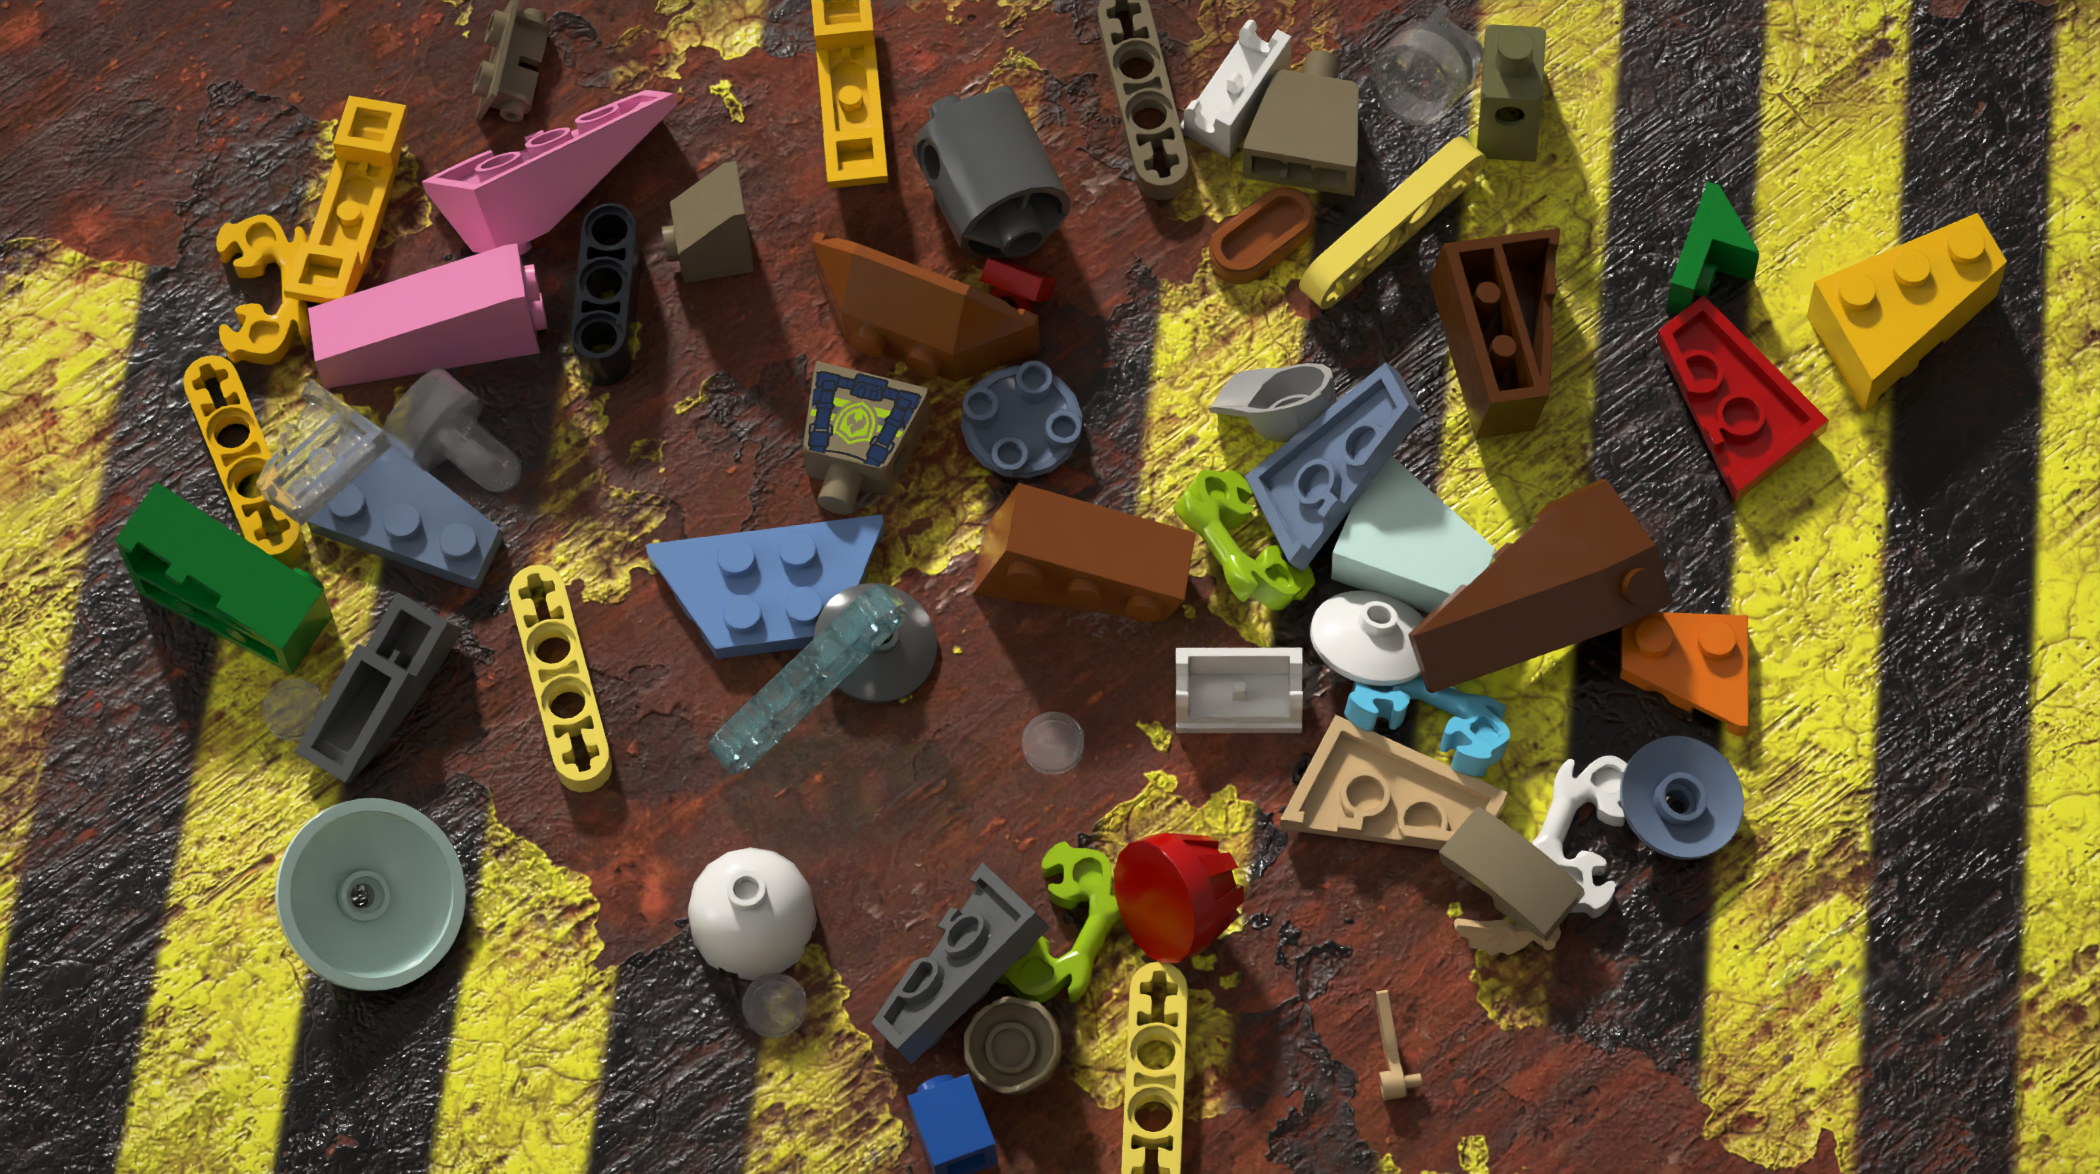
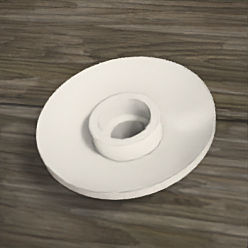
(1367, 637)

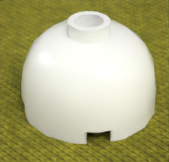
(751, 913)

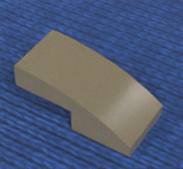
(1513, 871)

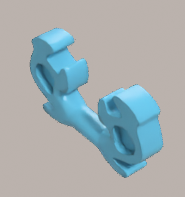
(1474, 732)

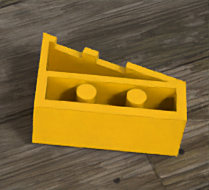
(1903, 303)

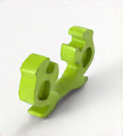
(1219, 503)
(1085, 879)

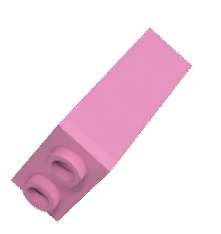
(433, 319)

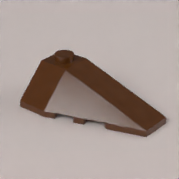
(1560, 583)

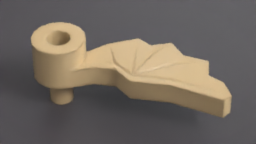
(1392, 1082)

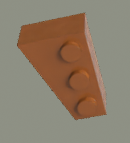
(1083, 557)

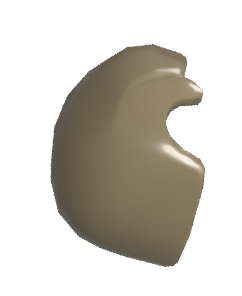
(1012, 1045)

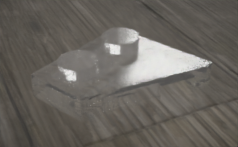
(319, 455)

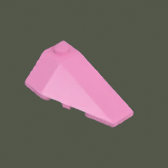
(531, 190)

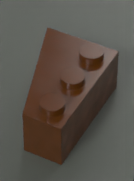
(1498, 325)

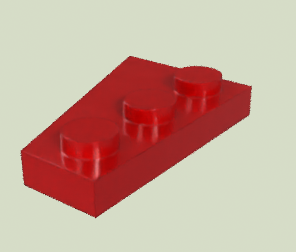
(1737, 397)

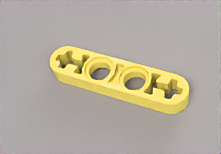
(1392, 222)
(560, 677)
(1151, 1085)

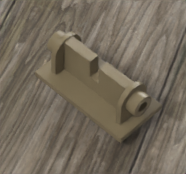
(501, 81)

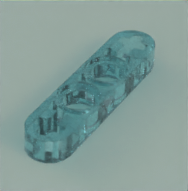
(808, 679)

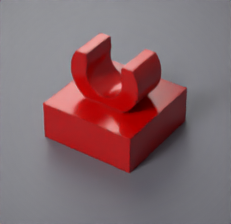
(1017, 282)

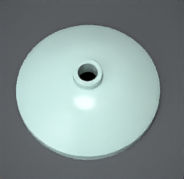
(410, 884)

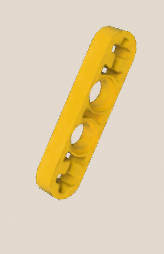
(241, 461)

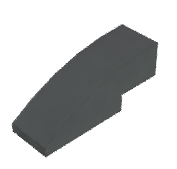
(378, 688)

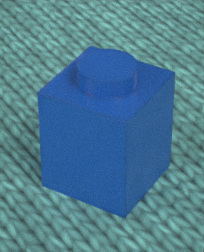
(952, 1126)

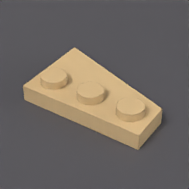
(1384, 792)

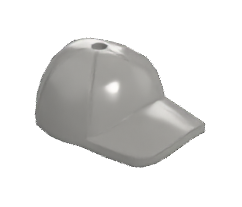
(1278, 399)

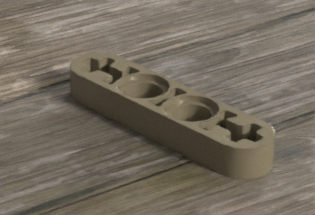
(1142, 93)

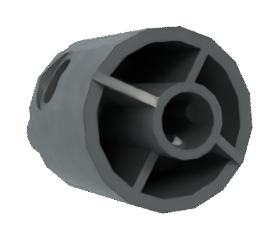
(991, 175)

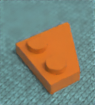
(1692, 662)

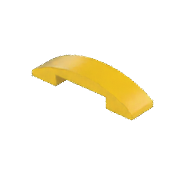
(849, 93)
(352, 204)

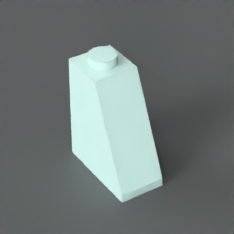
(1407, 542)

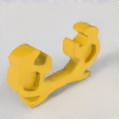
(262, 337)

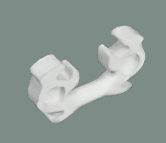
(1598, 785)

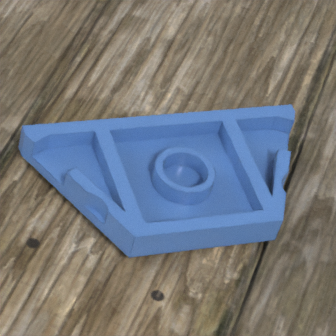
(767, 584)

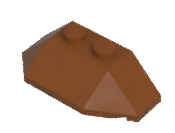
(919, 314)

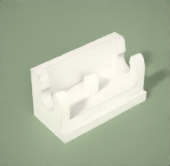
(1235, 92)
(1239, 690)

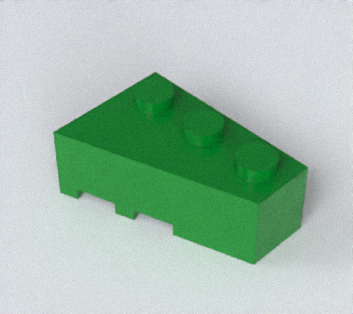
(221, 580)

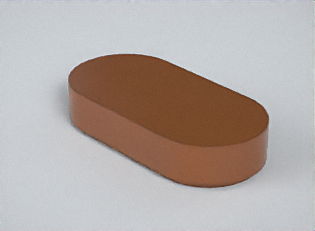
(1261, 235)

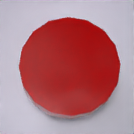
(1176, 894)

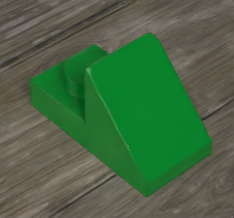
(1712, 245)

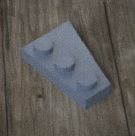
(1331, 462)
(412, 521)

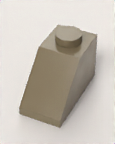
(710, 228)

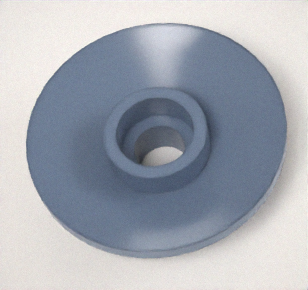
(1699, 780)

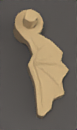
(1500, 936)

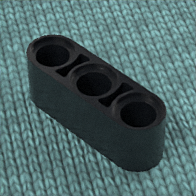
(611, 319)

